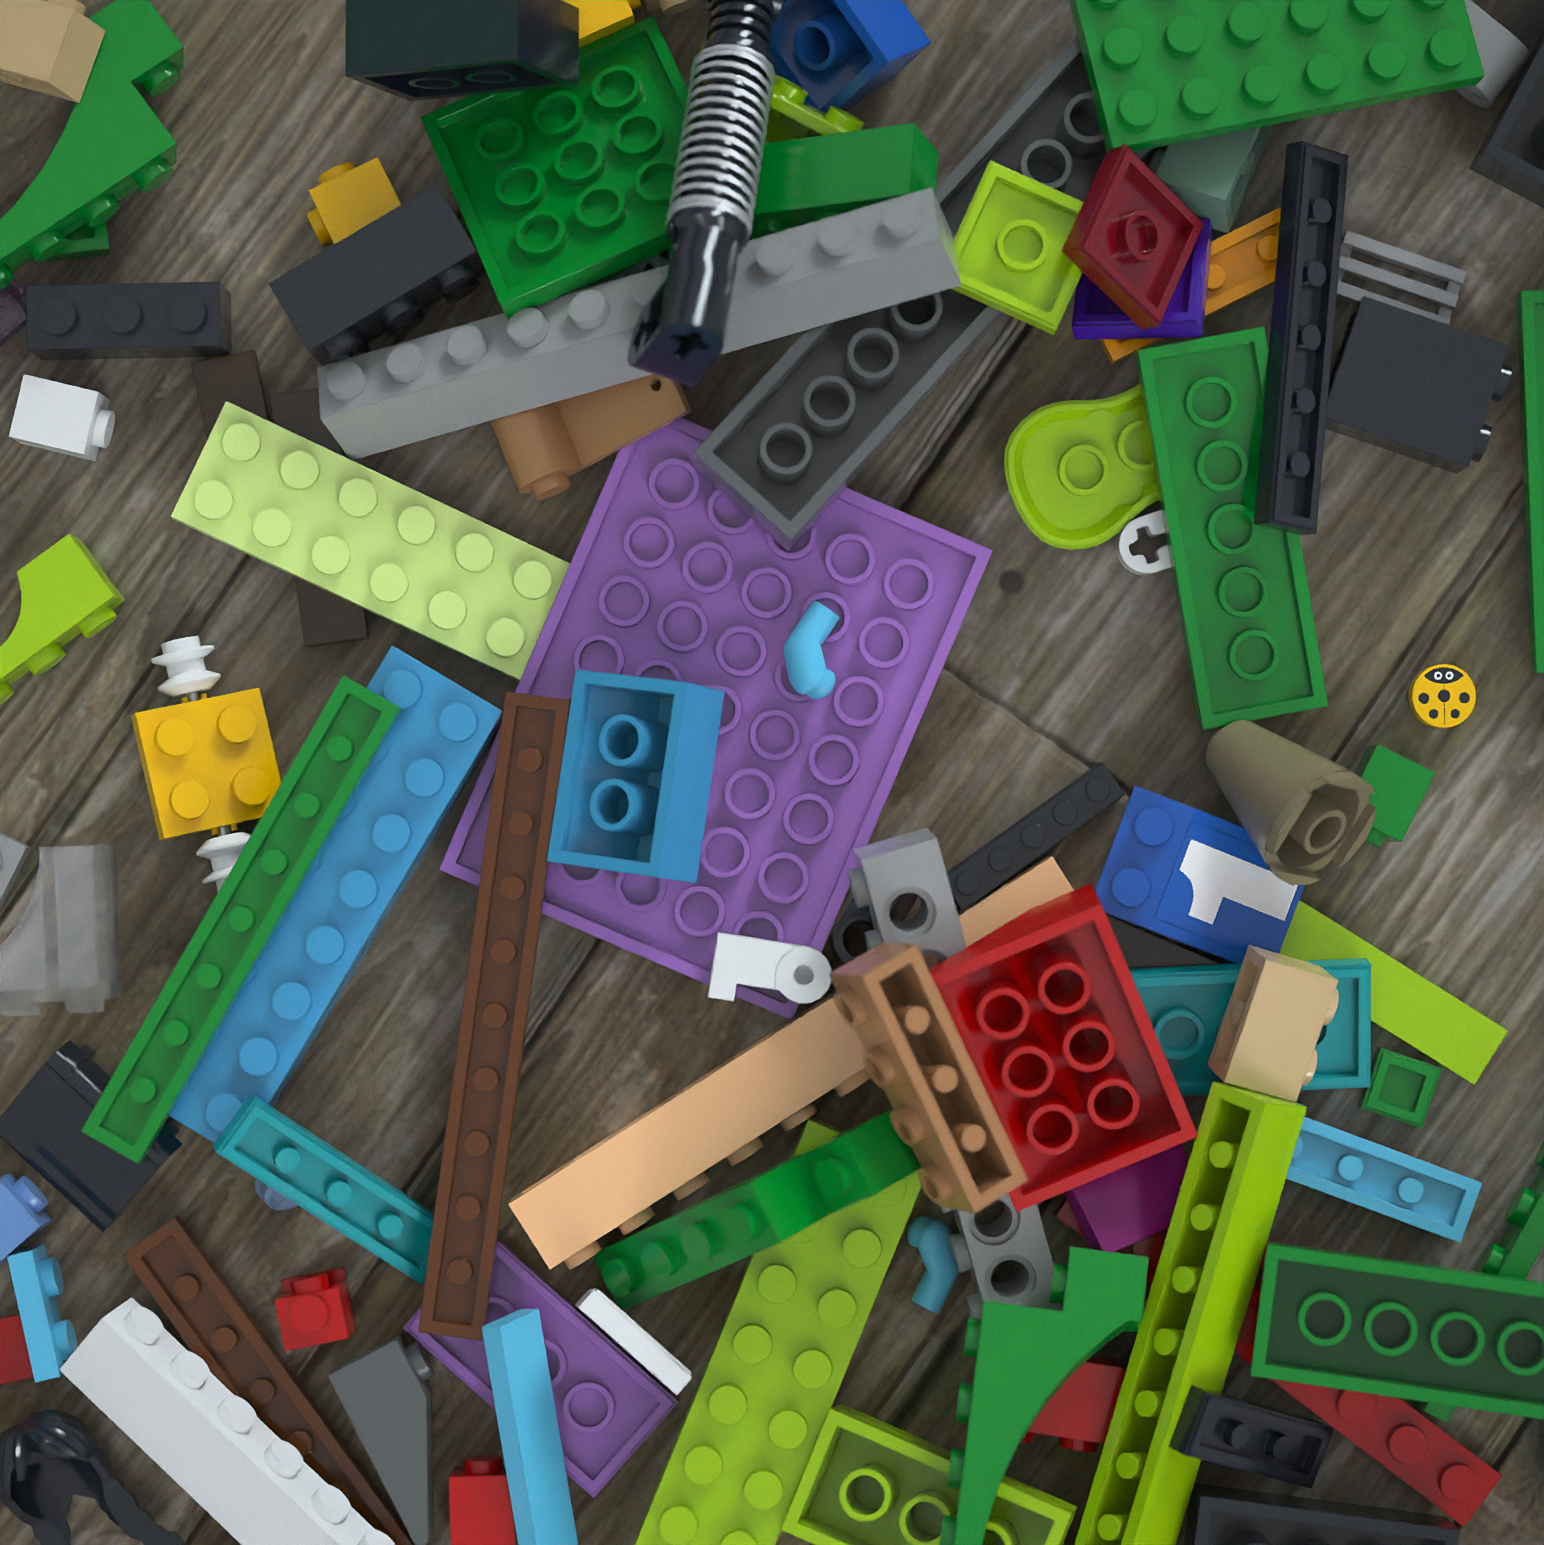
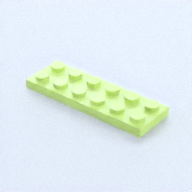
(371, 541)

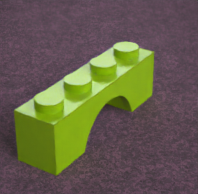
(61, 597)

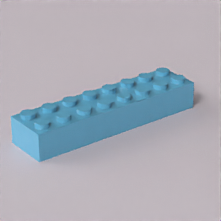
(345, 893)

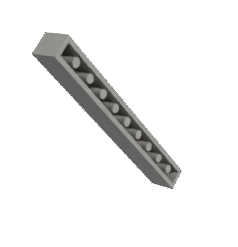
(584, 337)

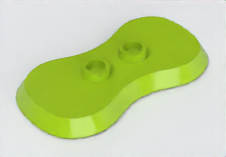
(1081, 469)

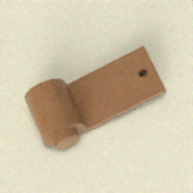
(574, 433)

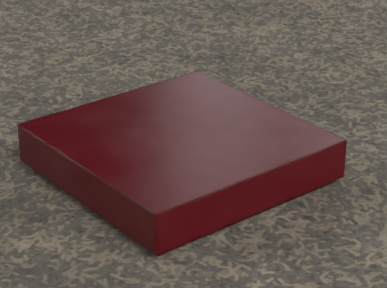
(1133, 237)

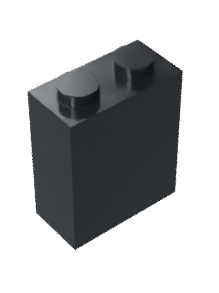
(1415, 385)

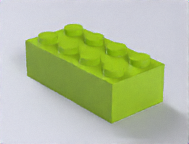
(891, 1489)

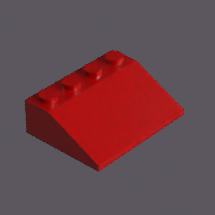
(1063, 1046)

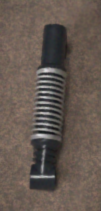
(707, 223)

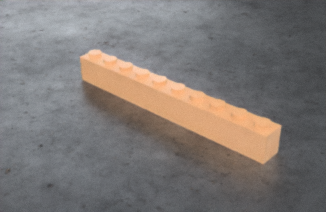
(728, 1108)

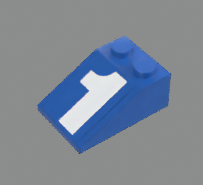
(1194, 880)

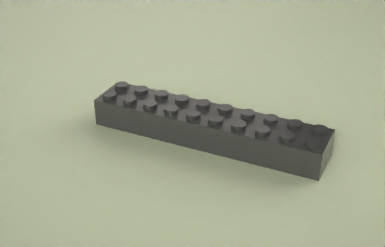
(863, 377)

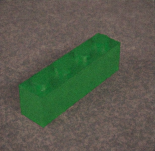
(838, 174)

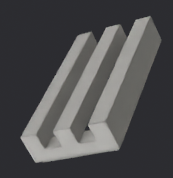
(1404, 259)

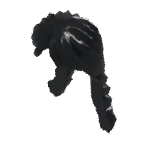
(58, 1457)

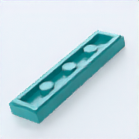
(329, 1185)

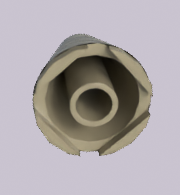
(1290, 800)

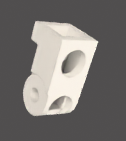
(787, 967)

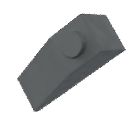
(393, 1415)

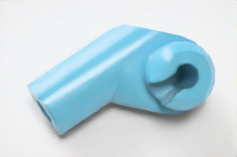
(804, 653)
(941, 1270)

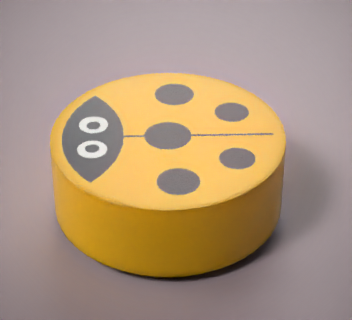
(1442, 696)

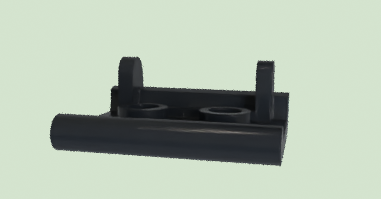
(46, 1132)

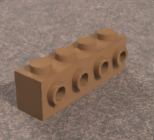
(927, 1077)

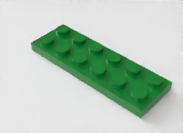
(1234, 581)

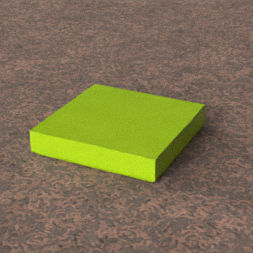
(1014, 247)

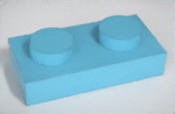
(36, 1287)

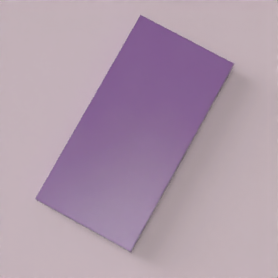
(599, 1390)

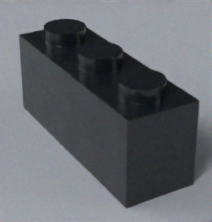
(129, 320)

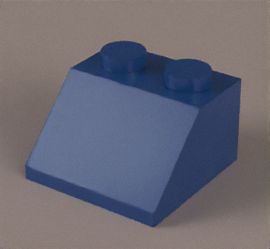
(843, 47)

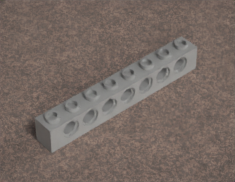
(916, 866)

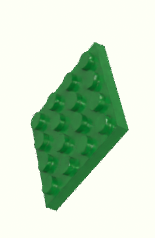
(568, 175)

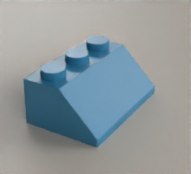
(636, 775)

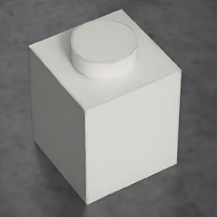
(62, 418)

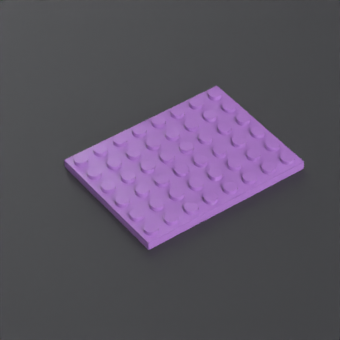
(703, 596)

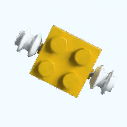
(205, 758)

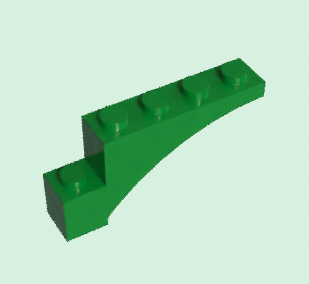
(108, 142)
(757, 1212)
(1022, 1364)

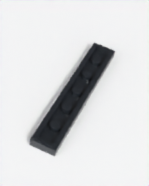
(1301, 339)

